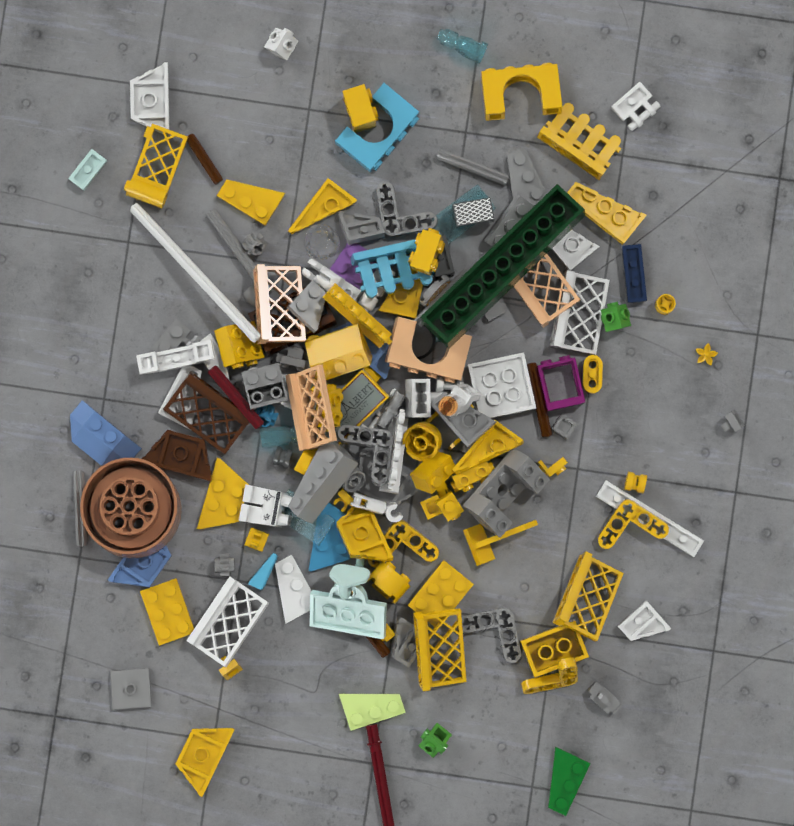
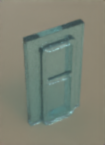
(446, 217)
(315, 531)

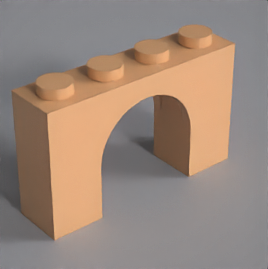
(401, 354)

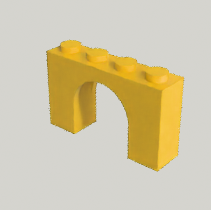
(543, 77)

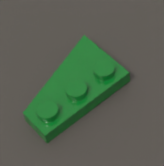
(566, 779)

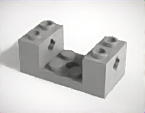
(515, 474)

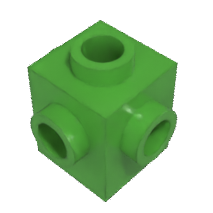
(615, 316)
(435, 740)

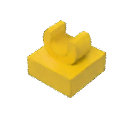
(345, 498)
(256, 539)
(231, 670)

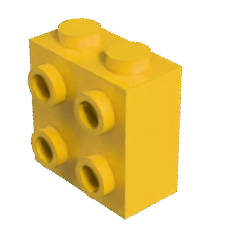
(429, 245)
(237, 347)

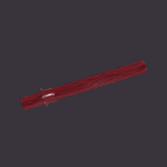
(380, 775)

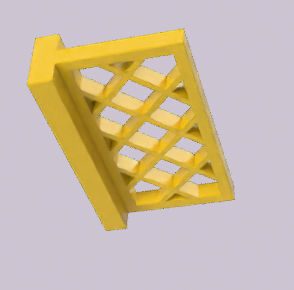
(573, 590)
(423, 648)

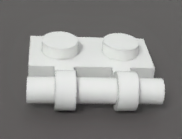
(633, 100)

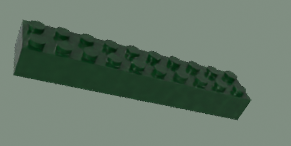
(503, 266)

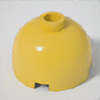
(422, 441)

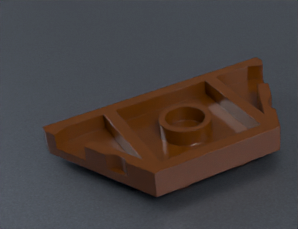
(181, 454)

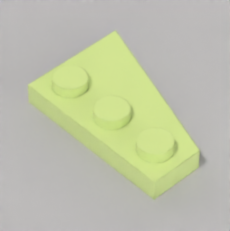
(370, 708)

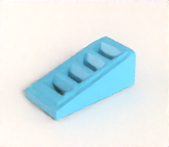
(261, 577)

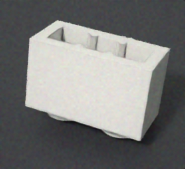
(419, 397)

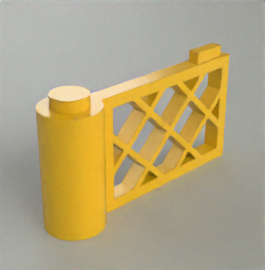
(148, 190)

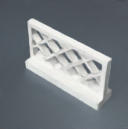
(561, 322)
(215, 611)

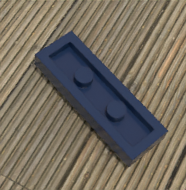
(634, 273)

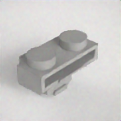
(293, 358)
(604, 698)

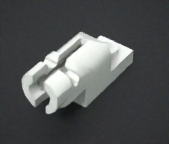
(328, 278)

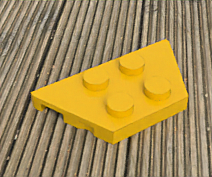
(223, 497)
(363, 535)
(202, 755)

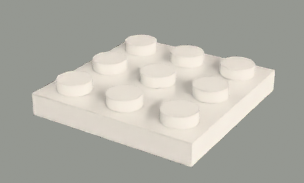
(503, 385)

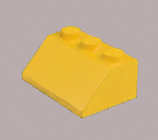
(339, 351)

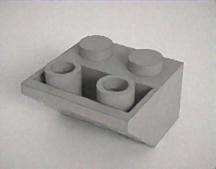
(264, 386)

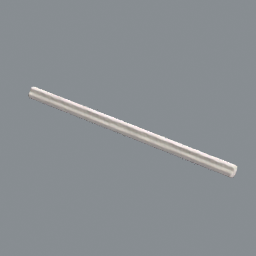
(191, 268)

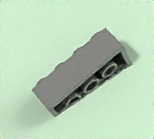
(322, 480)

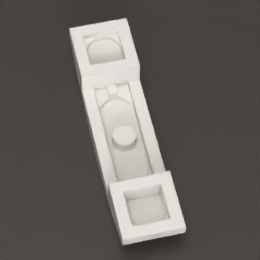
(175, 358)

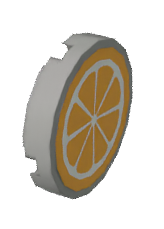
(433, 291)

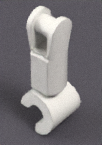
(377, 507)

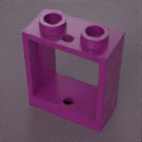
(563, 361)

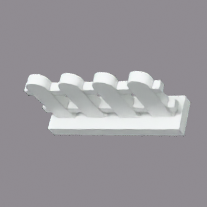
(397, 427)

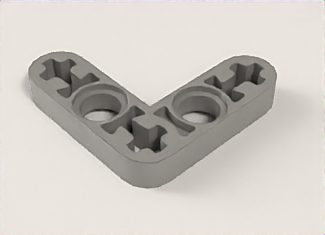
(400, 222)
(378, 447)
(496, 622)

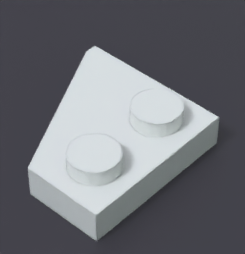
(643, 623)

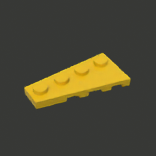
(609, 215)

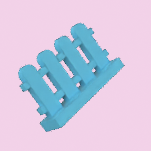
(381, 255)

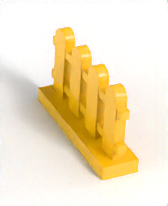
(565, 144)
(357, 314)

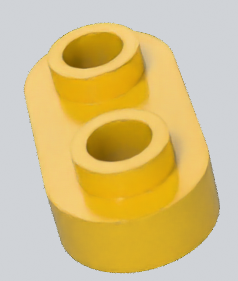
(592, 374)

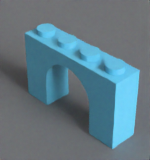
(369, 153)

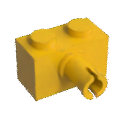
(433, 473)

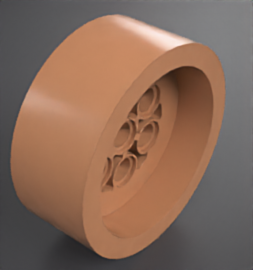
(158, 524)

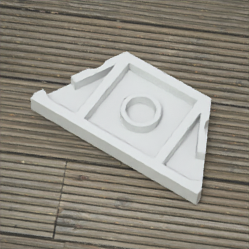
(151, 98)

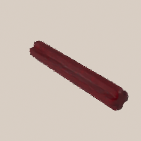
(235, 396)

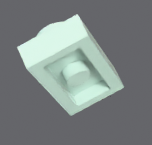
(87, 169)

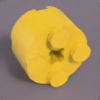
(389, 582)

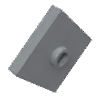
(131, 688)

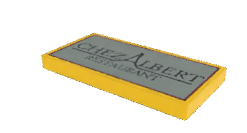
(359, 401)

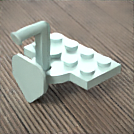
(346, 610)

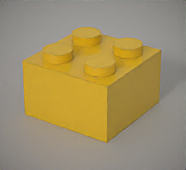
(359, 108)

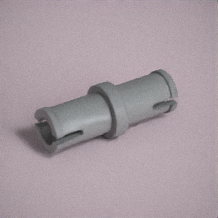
(391, 410)

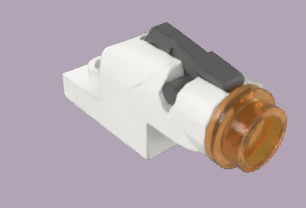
(458, 400)

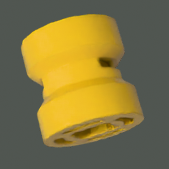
(666, 301)
(631, 479)

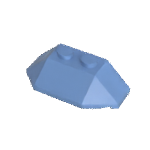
(99, 437)

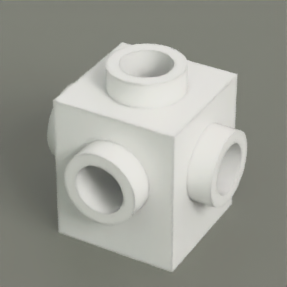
(281, 43)

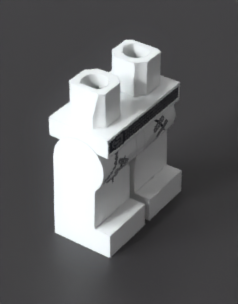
(272, 510)

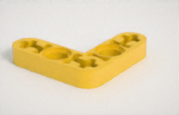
(632, 516)
(404, 537)
(567, 676)

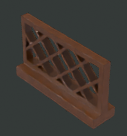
(326, 321)
(218, 399)

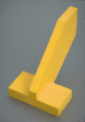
(480, 544)

